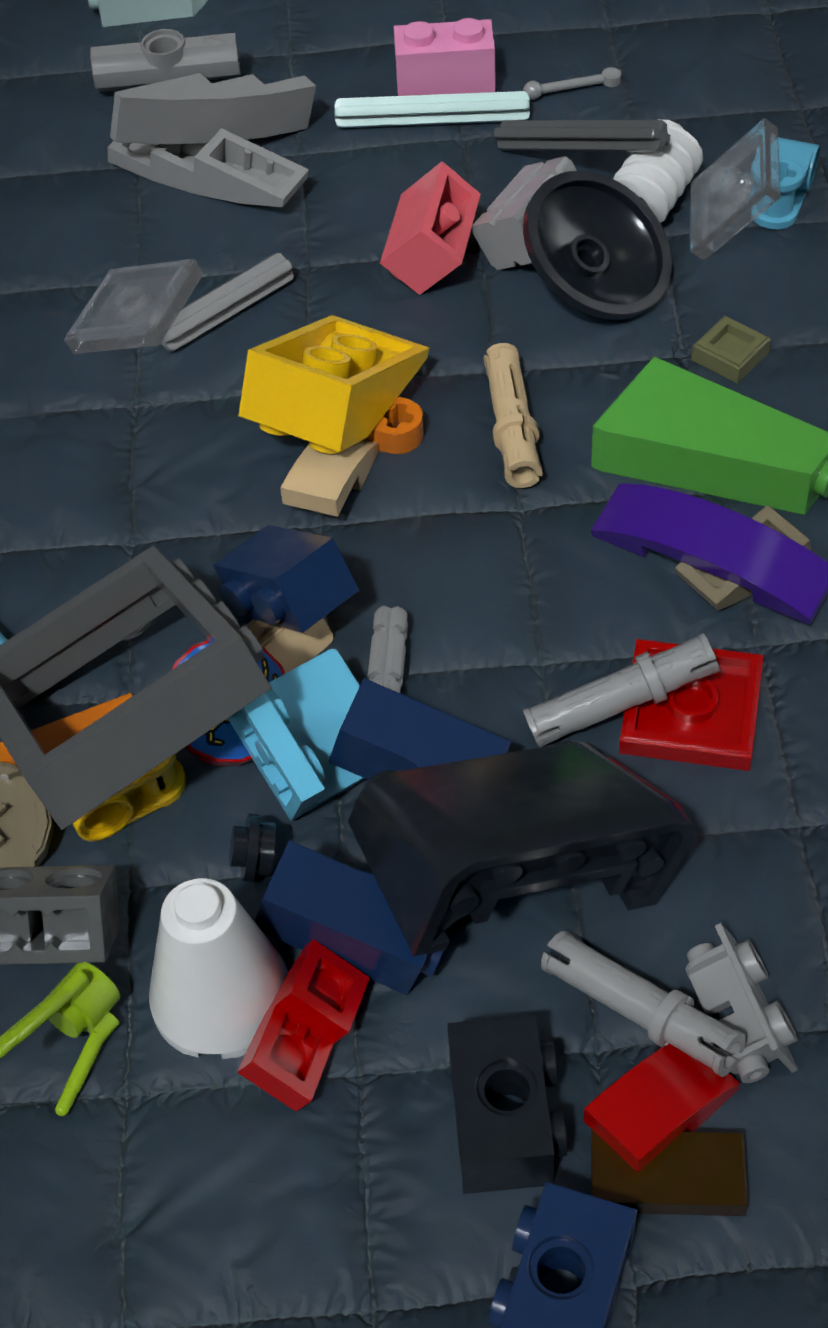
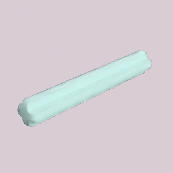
(431, 109)

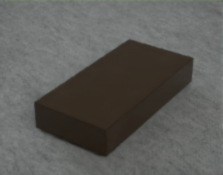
(689, 1177)

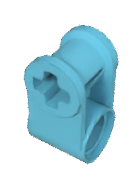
(796, 172)

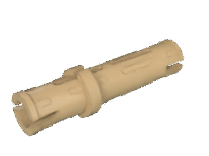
(515, 429)

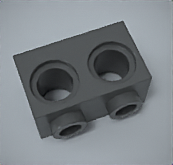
(57, 914)

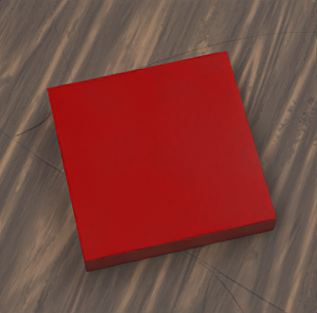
(701, 721)

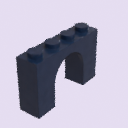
(343, 905)

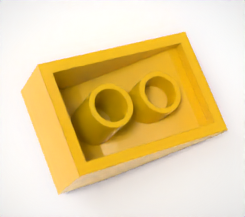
(327, 381)

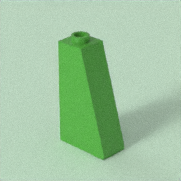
(710, 441)

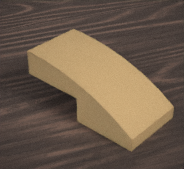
(325, 480)

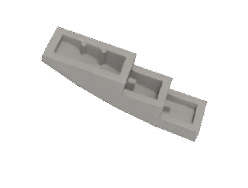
(195, 109)
(220, 169)

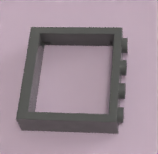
(150, 723)

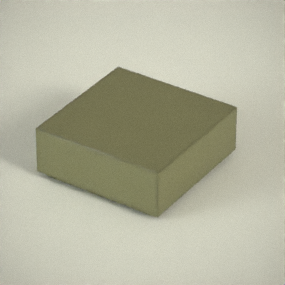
(731, 349)

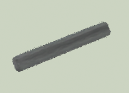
(582, 135)

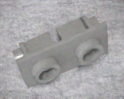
(732, 977)

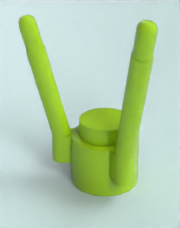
(73, 1006)

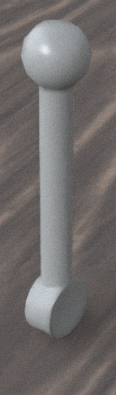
(610, 77)

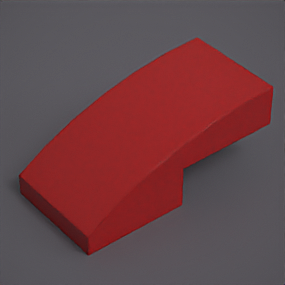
(302, 1025)
(656, 1104)

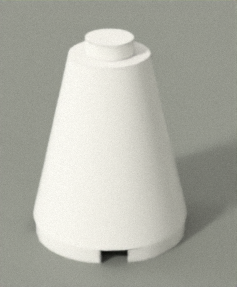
(211, 971)

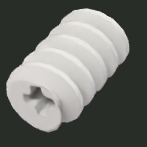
(664, 175)

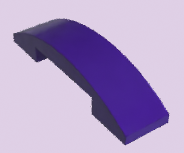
(718, 542)

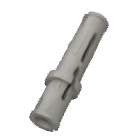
(621, 690)
(665, 1015)

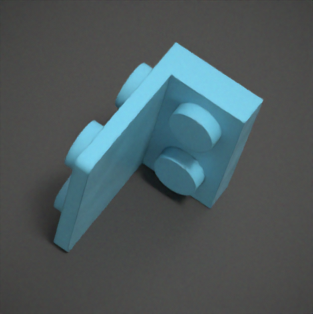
(295, 730)

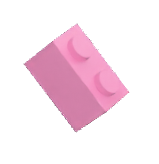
(445, 57)

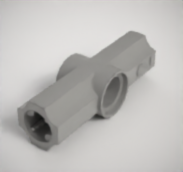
(163, 57)

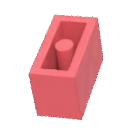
(430, 228)

